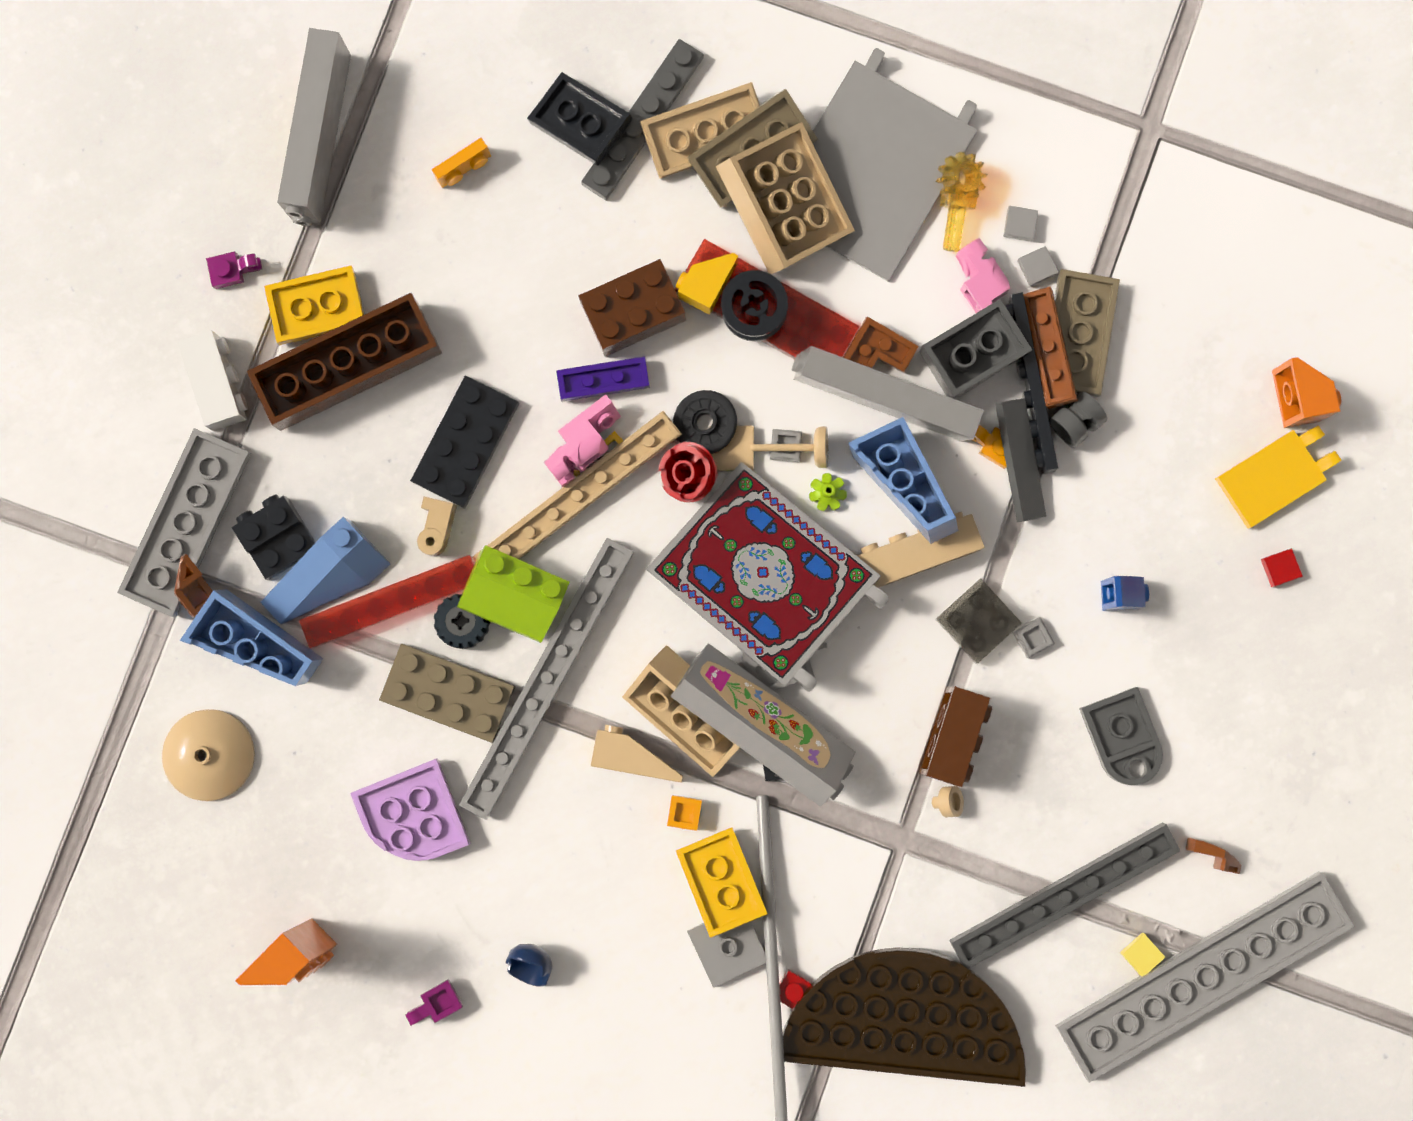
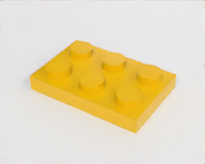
(313, 304)
(721, 882)

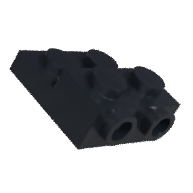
(274, 535)

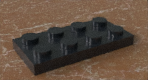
(465, 442)

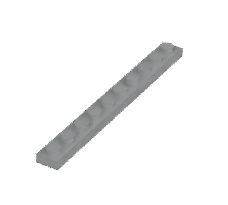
(546, 679)

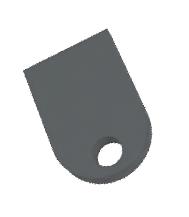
(1122, 734)

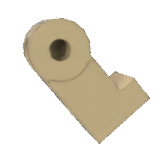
(438, 526)

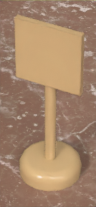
(742, 449)

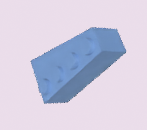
(902, 472)
(250, 639)

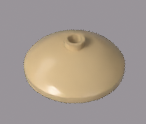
(227, 760)

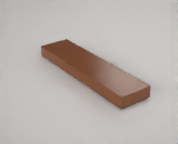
(1050, 348)

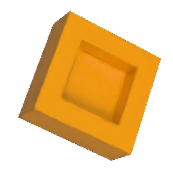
(684, 812)

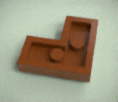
(878, 342)

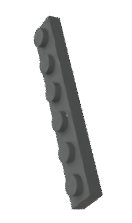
(654, 100)

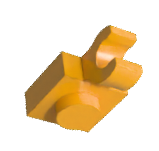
(991, 445)

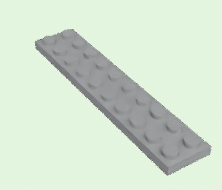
(1204, 976)

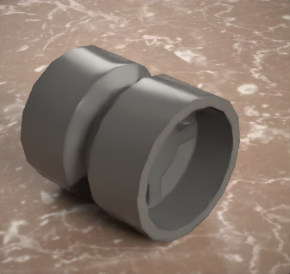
(1076, 421)

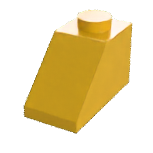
(706, 282)

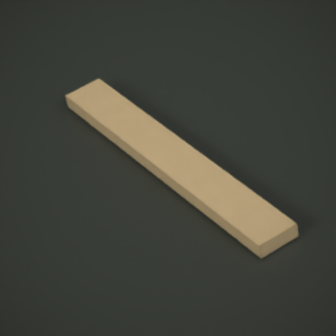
(587, 487)

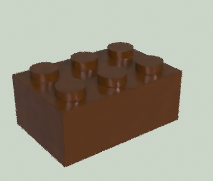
(632, 307)
(956, 736)

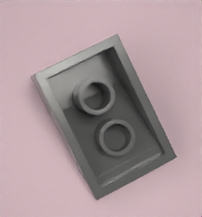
(975, 350)

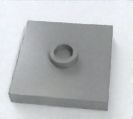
(728, 953)

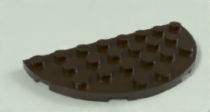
(907, 1017)

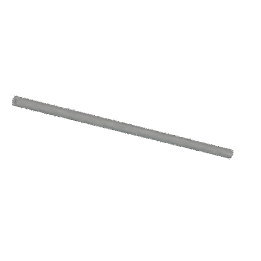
(771, 955)

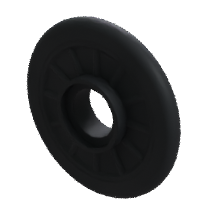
(706, 403)

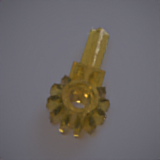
(959, 197)

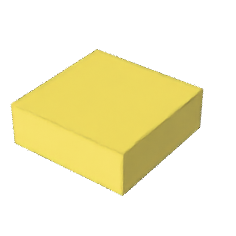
(1142, 954)

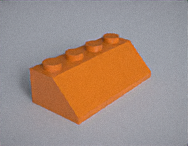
(291, 956)

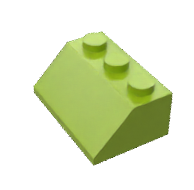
(513, 594)

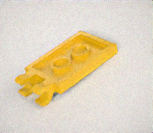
(1275, 476)

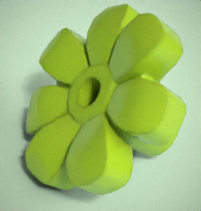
(824, 498)

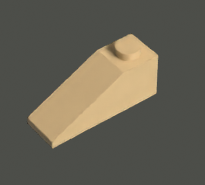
(625, 754)

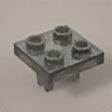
(978, 621)

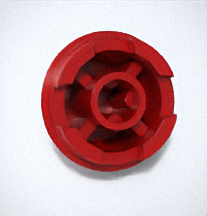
(688, 472)

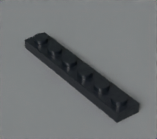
(1034, 397)

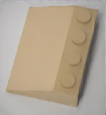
(785, 198)

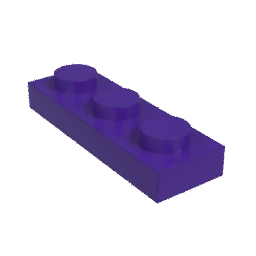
(602, 379)

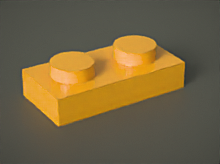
(453, 169)

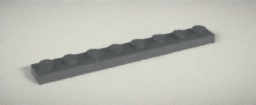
(1064, 895)

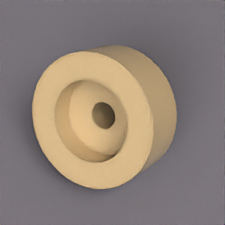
(949, 801)

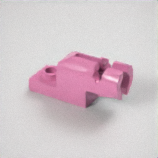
(986, 279)
(582, 440)

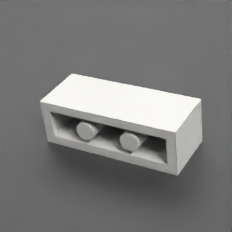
(213, 380)

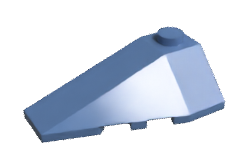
(328, 570)

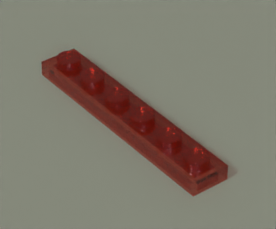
(387, 602)

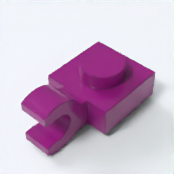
(229, 269)
(438, 1003)

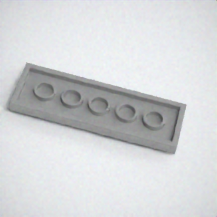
(184, 519)

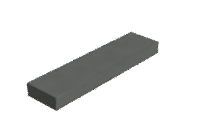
(1020, 460)

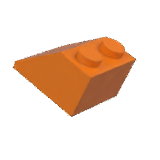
(1304, 393)

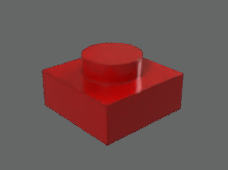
(792, 988)

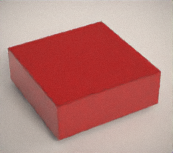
(1281, 567)

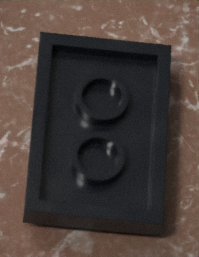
(580, 118)

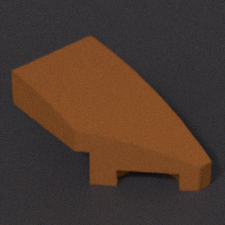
(191, 587)
(1223, 859)

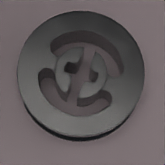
(741, 286)

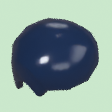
(529, 964)

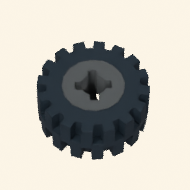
(448, 629)

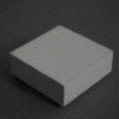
(1020, 223)
(1037, 266)
(786, 437)
(1033, 637)

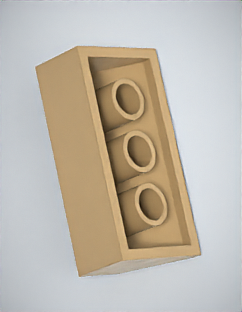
(652, 698)

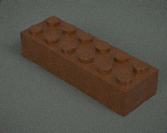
(344, 362)

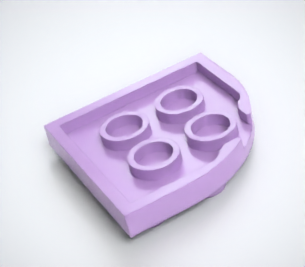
(412, 814)

